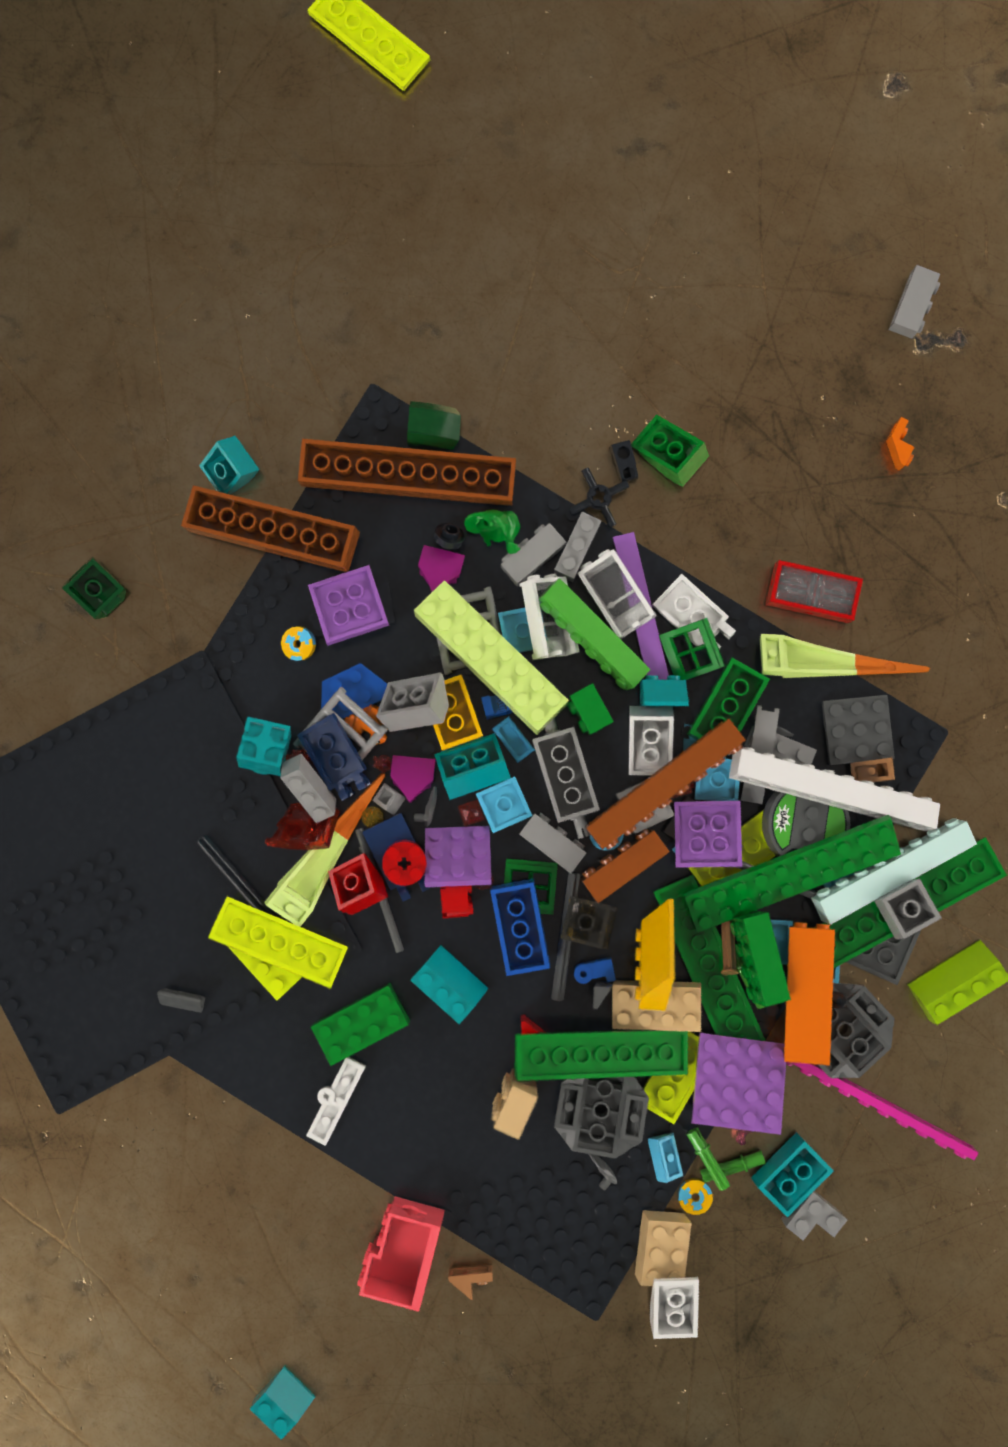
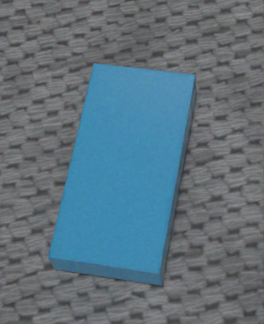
(513, 739)

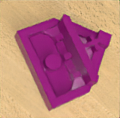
(440, 565)
(412, 775)

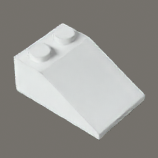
(650, 738)
(674, 1308)

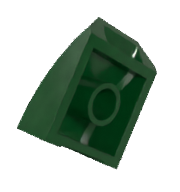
(433, 426)
(95, 589)

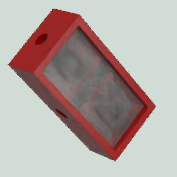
(814, 591)

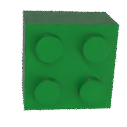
(589, 709)

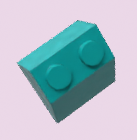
(228, 466)
(663, 692)
(282, 1402)

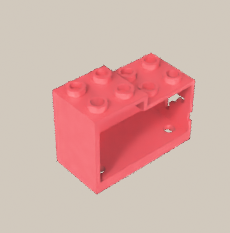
(402, 1254)

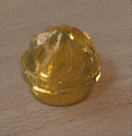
(372, 816)

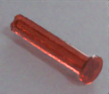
(382, 763)

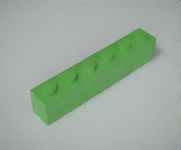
(593, 635)

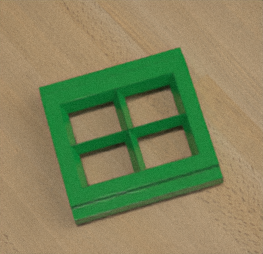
(709, 643)
(536, 867)

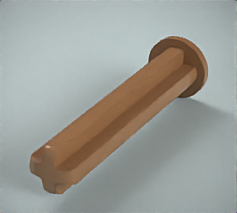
(728, 950)

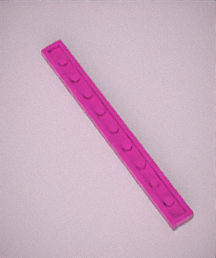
(888, 1109)

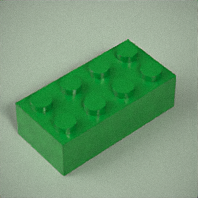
(730, 698)
(760, 958)
(360, 1024)

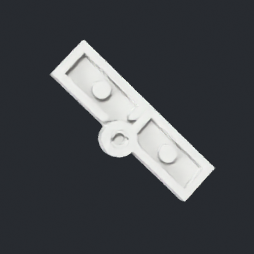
(334, 1100)

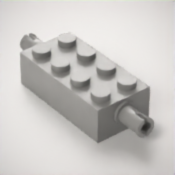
(566, 776)

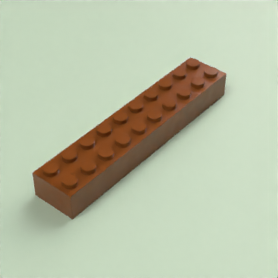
(407, 472)

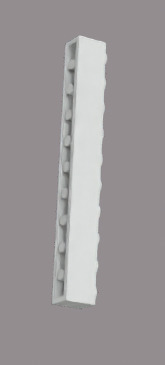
(833, 789)

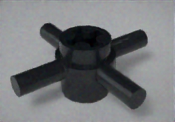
(597, 505)

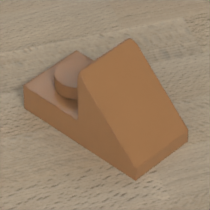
(873, 770)
(464, 1277)

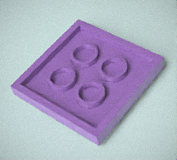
(348, 605)
(708, 834)
(457, 856)

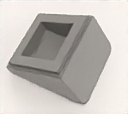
(389, 799)

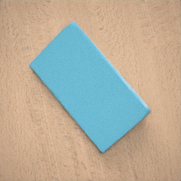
(665, 1157)

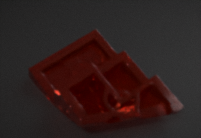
(301, 832)

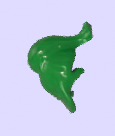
(495, 526)

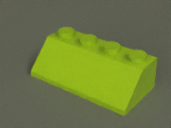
(958, 982)

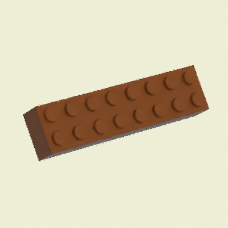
(270, 528)
(665, 783)

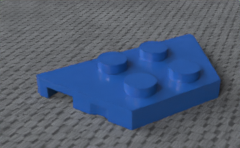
(360, 686)

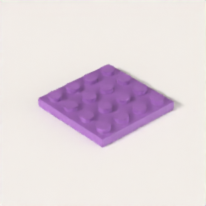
(739, 1084)

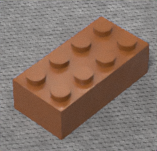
(624, 865)

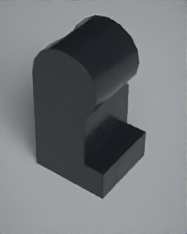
(624, 461)

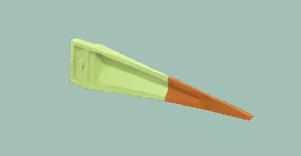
(797, 658)
(305, 881)

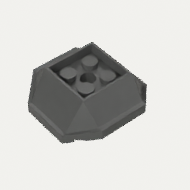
(867, 1034)
(607, 1132)

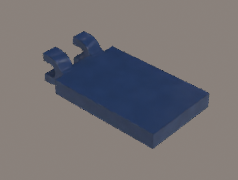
(334, 756)
(381, 837)

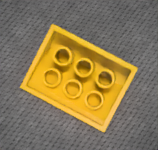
(655, 958)

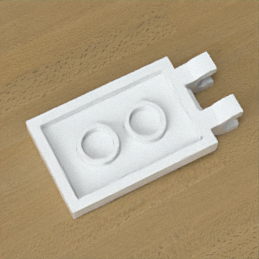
(686, 604)

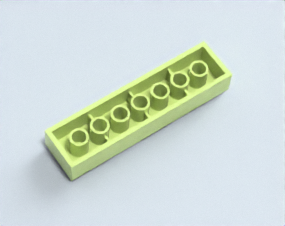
(491, 657)

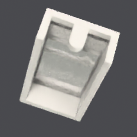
(616, 593)
(546, 636)

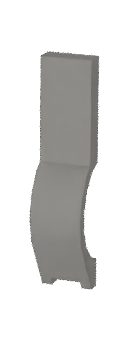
(762, 742)

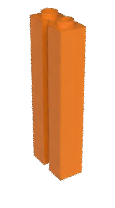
(811, 992)

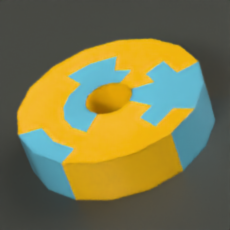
(307, 641)
(698, 1205)

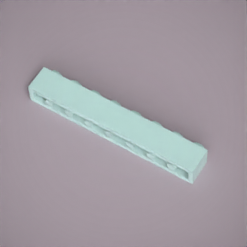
(877, 880)

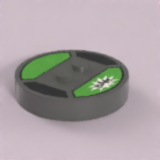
(798, 822)

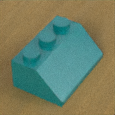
(472, 766)
(449, 984)
(791, 1174)

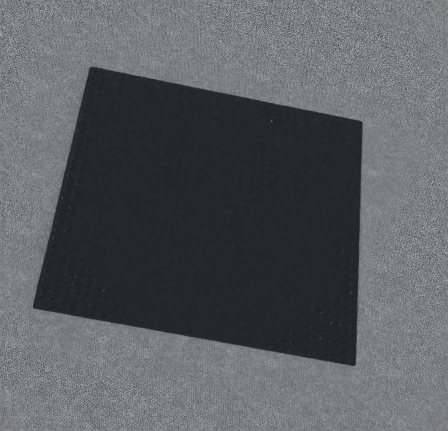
(428, 1090)

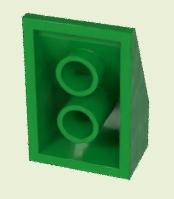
(670, 450)

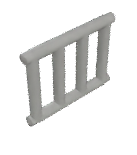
(490, 615)
(366, 746)

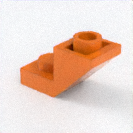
(900, 450)

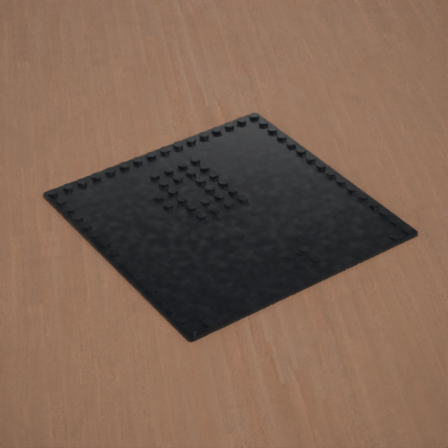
(115, 893)

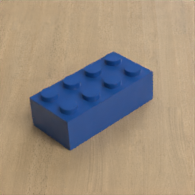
(520, 927)

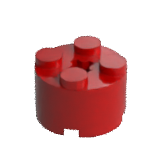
(395, 871)
(456, 901)

